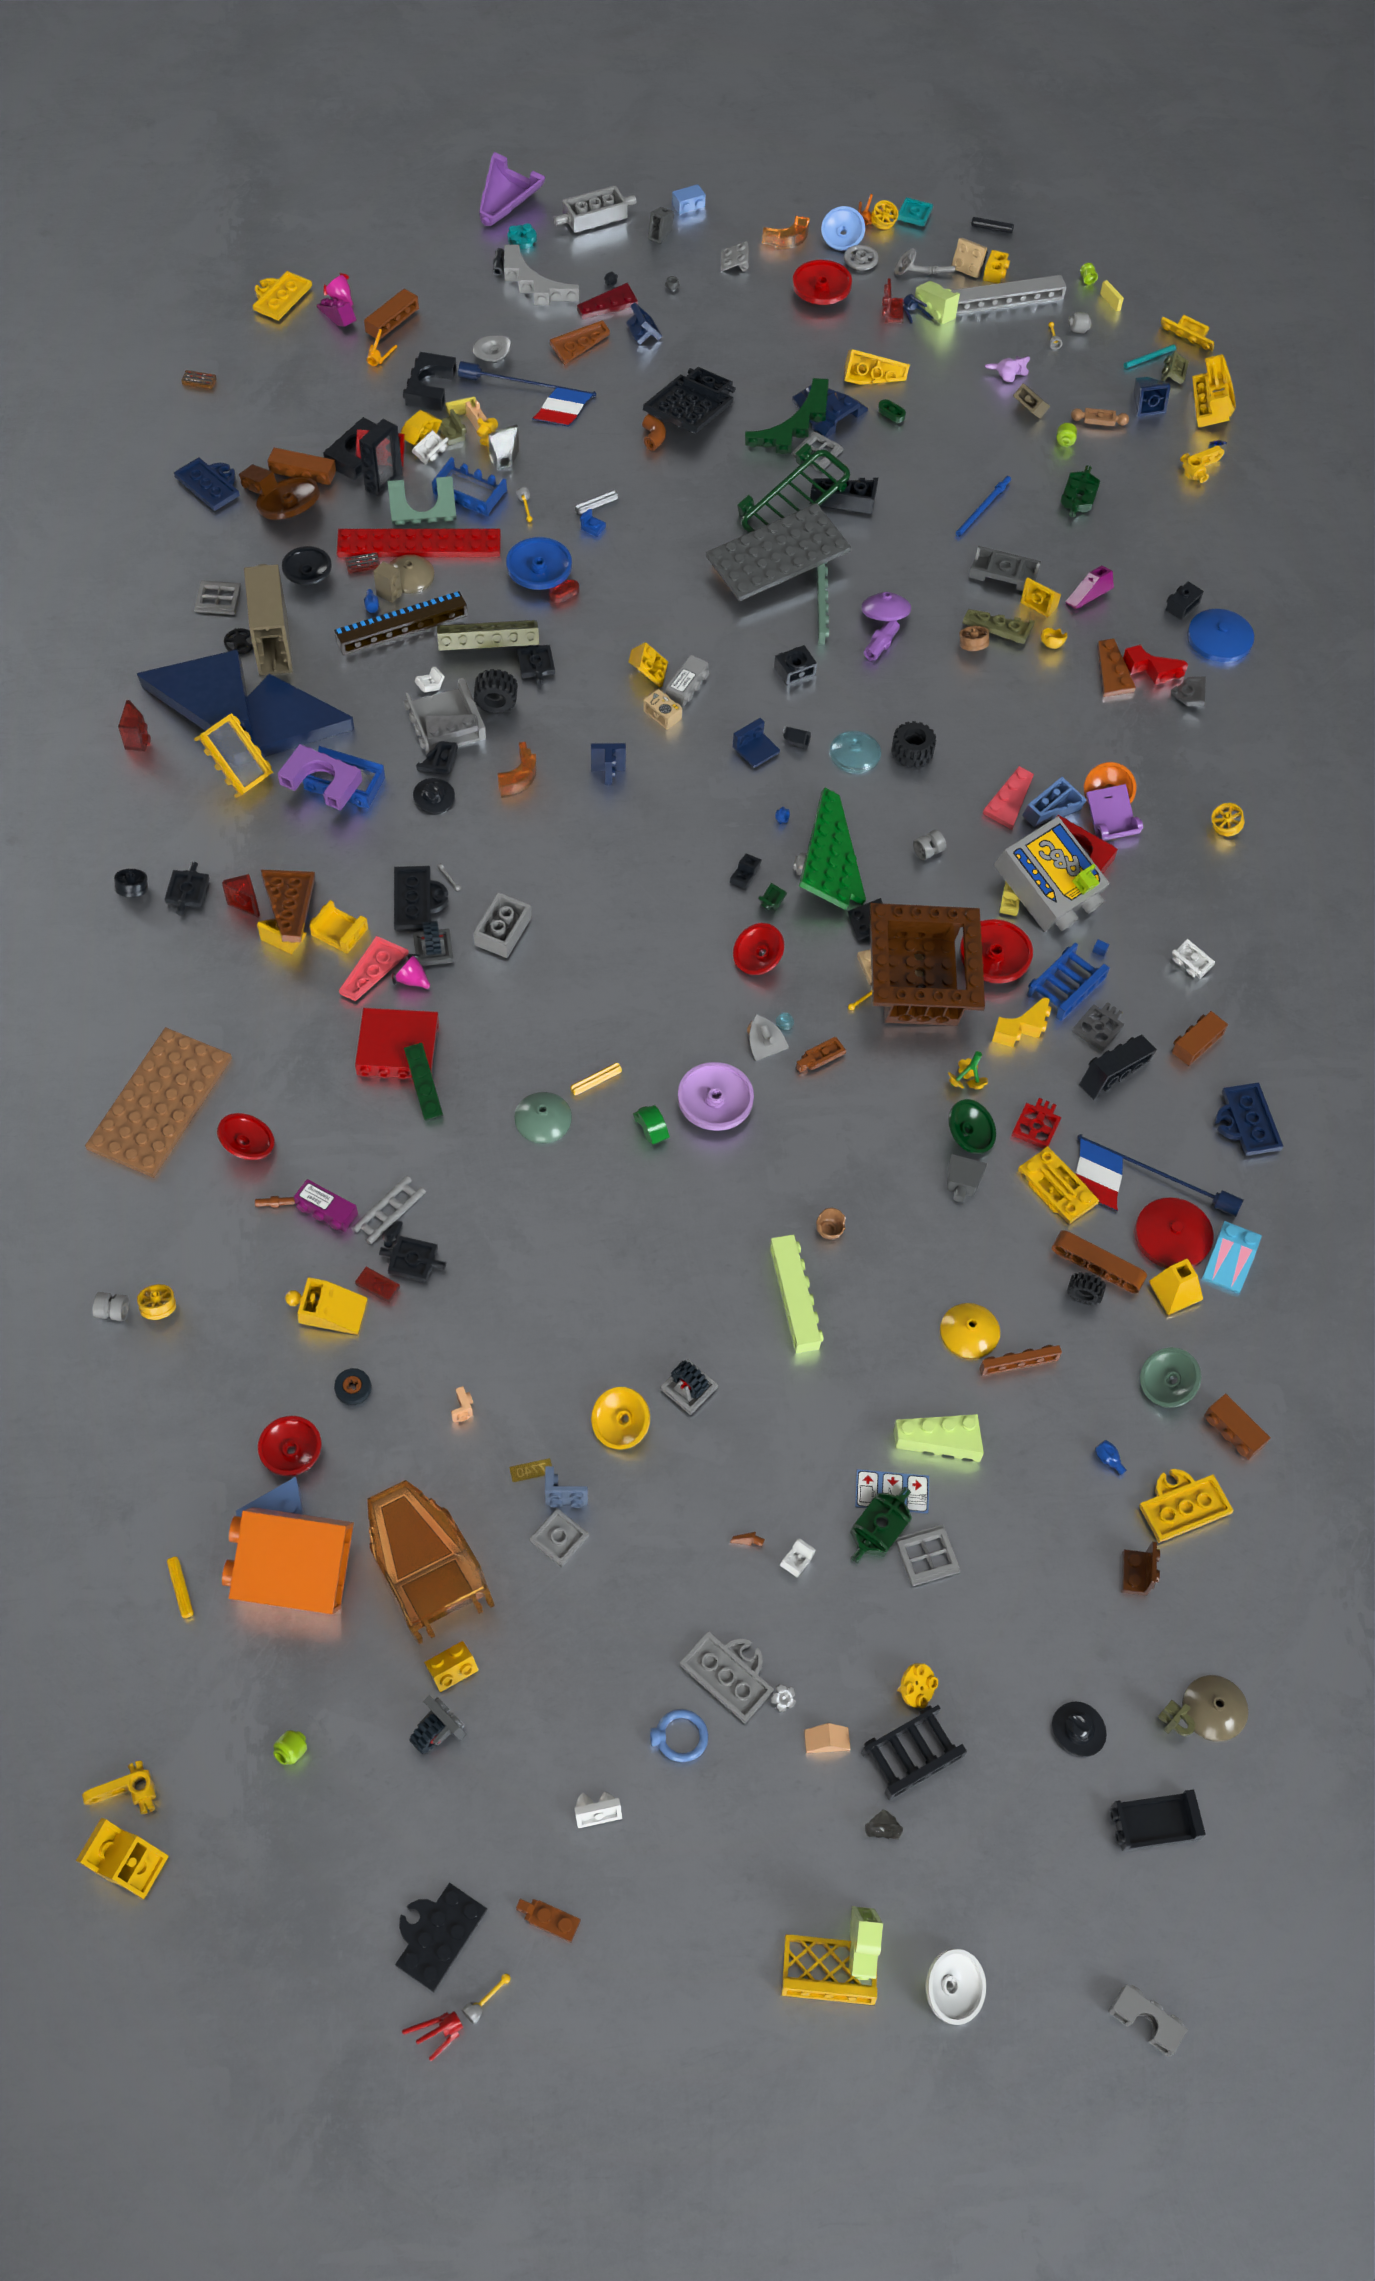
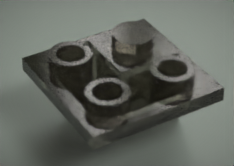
(504, 447)

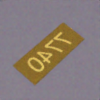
(529, 1470)

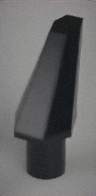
(391, 1235)

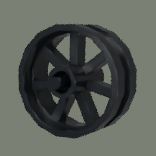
(130, 882)

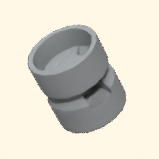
(929, 844)
(108, 1306)

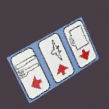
(874, 1482)

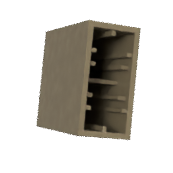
(268, 619)

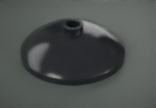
(306, 565)

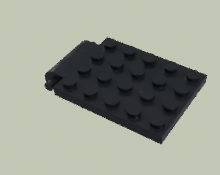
(692, 399)

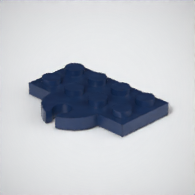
(209, 482)
(1248, 1119)

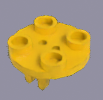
(918, 1685)

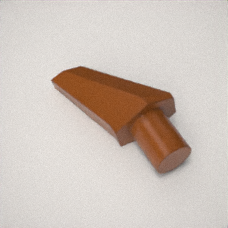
(748, 1539)

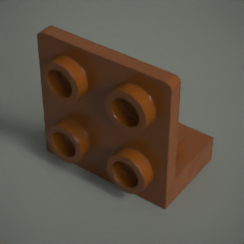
(1140, 1570)

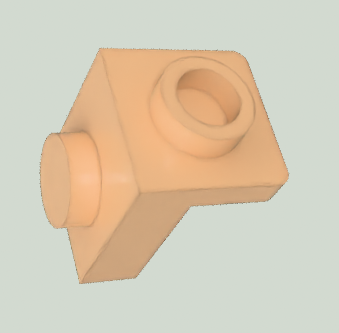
(465, 1410)

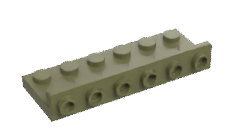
(487, 635)

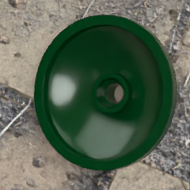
(972, 1126)

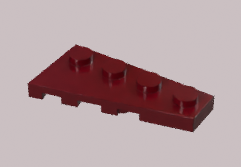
(608, 302)

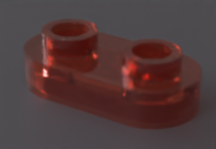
(564, 591)

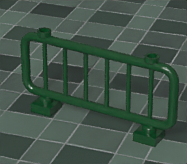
(804, 458)

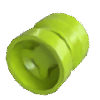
(1088, 273)

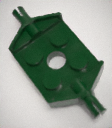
(1083, 484)
(876, 1539)

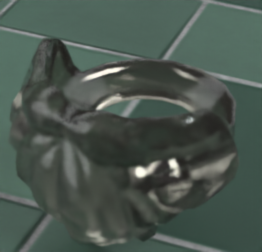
(884, 1826)

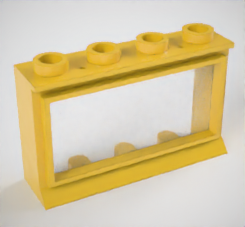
(235, 754)

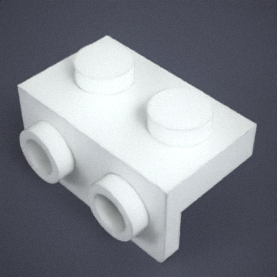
(429, 447)
(1193, 959)

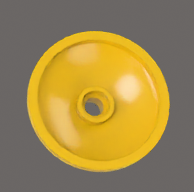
(967, 1340)
(609, 1416)

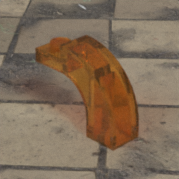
(788, 237)
(522, 777)

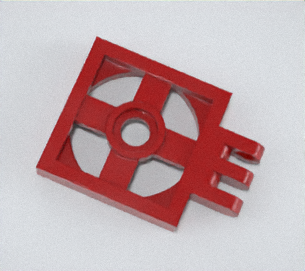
(1043, 1112)

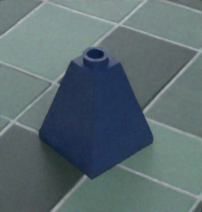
(1151, 396)

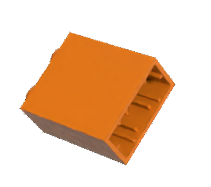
(288, 1560)

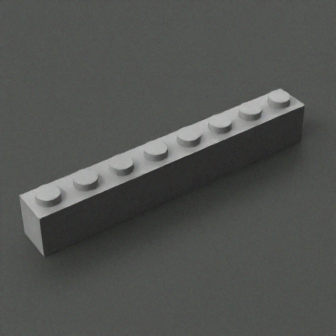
(1010, 294)

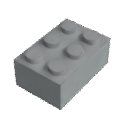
(502, 925)

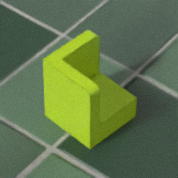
(1086, 880)

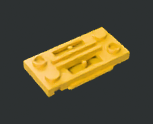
(1058, 1185)

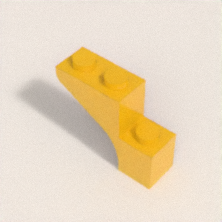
(1030, 1024)

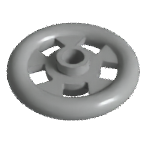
(861, 257)

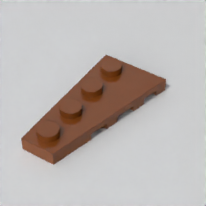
(578, 341)
(1115, 674)

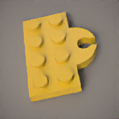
(280, 294)
(1184, 1505)

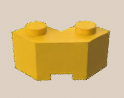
(419, 426)

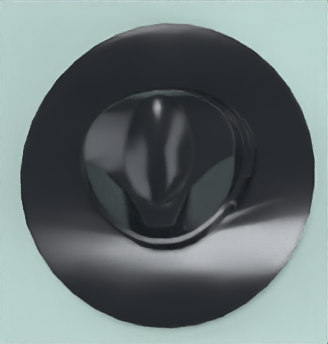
(434, 795)
(1079, 1729)

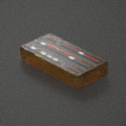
(199, 379)

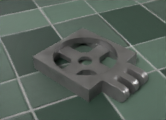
(1106, 1016)

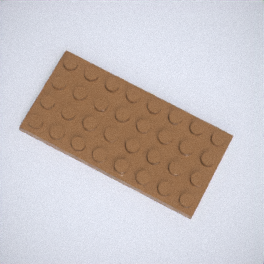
(158, 1102)

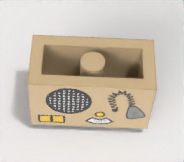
(662, 709)

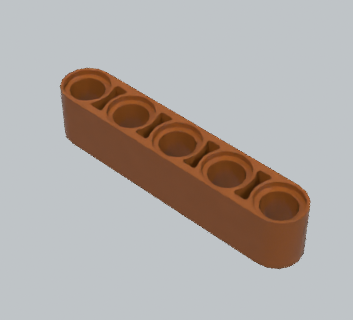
(1099, 1261)

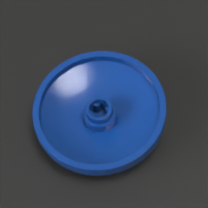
(539, 563)
(1220, 635)

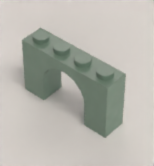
(403, 513)

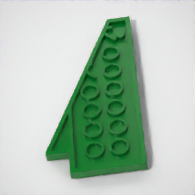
(830, 859)

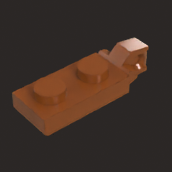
(820, 1055)
(549, 1919)

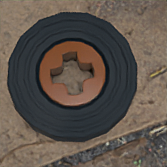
(351, 1396)

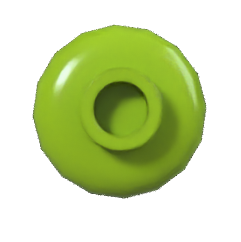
(1066, 434)
(290, 1747)

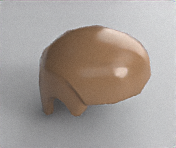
(830, 1223)

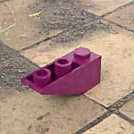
(338, 311)
(1093, 585)

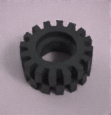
(1086, 1288)

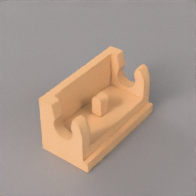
(474, 413)

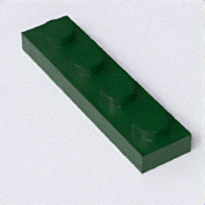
(423, 1081)

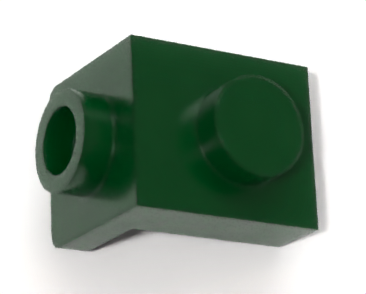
(772, 897)

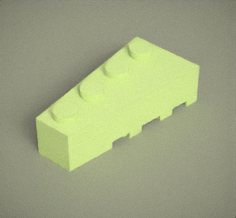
(944, 1435)

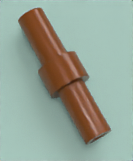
(274, 1201)

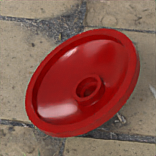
(753, 943)
(245, 1136)
(288, 1434)

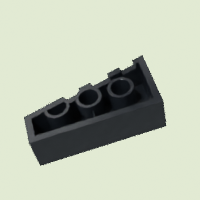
(857, 496)
(1116, 1065)

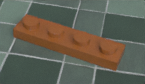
(1015, 1361)

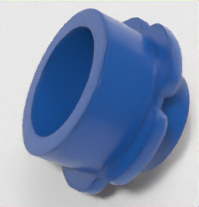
(782, 815)

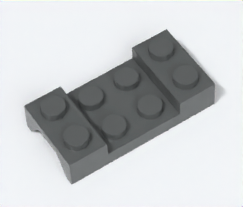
(1003, 567)

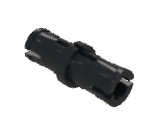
(498, 261)

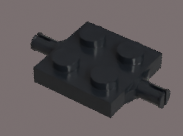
(536, 662)
(187, 888)
(412, 1258)

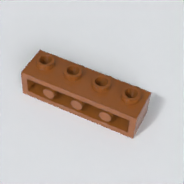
(391, 313)
(301, 465)

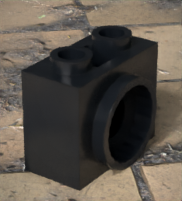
(795, 665)

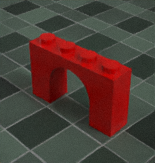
(1097, 849)

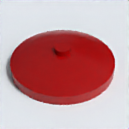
(822, 282)
(1005, 951)
(1173, 1231)

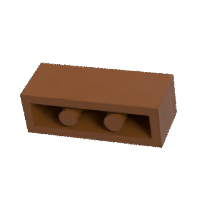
(1199, 1037)
(1236, 1426)

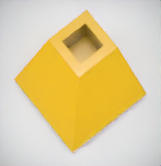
(649, 663)
(1177, 1287)

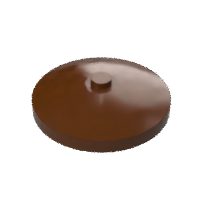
(288, 498)

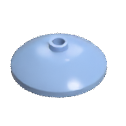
(840, 220)

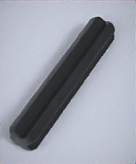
(991, 224)

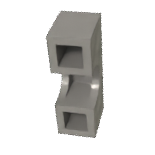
(1167, 2029)

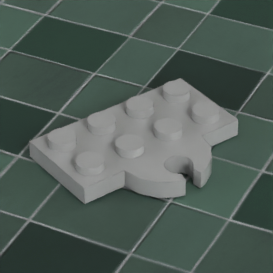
(729, 1674)

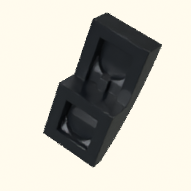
(746, 870)

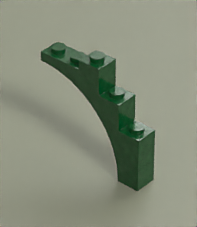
(796, 426)

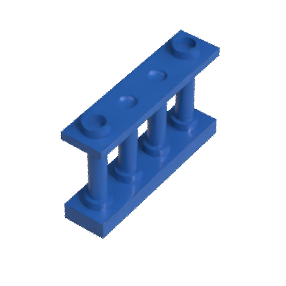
(1075, 997)

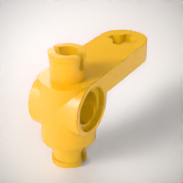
(1195, 464)
(126, 1783)

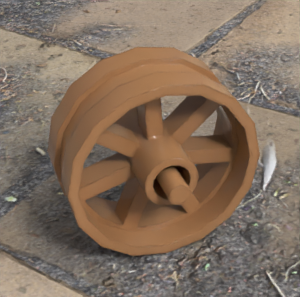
(974, 638)

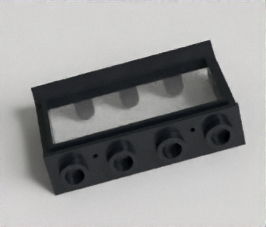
(380, 456)

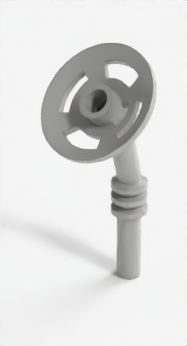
(907, 264)

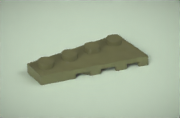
(999, 625)

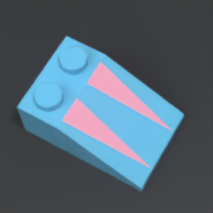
(1231, 1257)

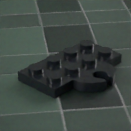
(416, 897)
(438, 1935)

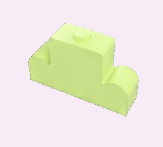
(865, 1942)

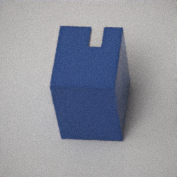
(1100, 948)

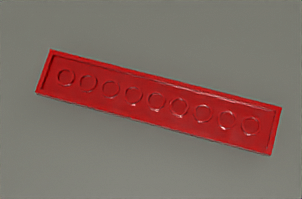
(419, 542)

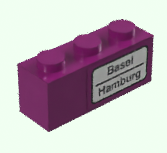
(325, 1206)

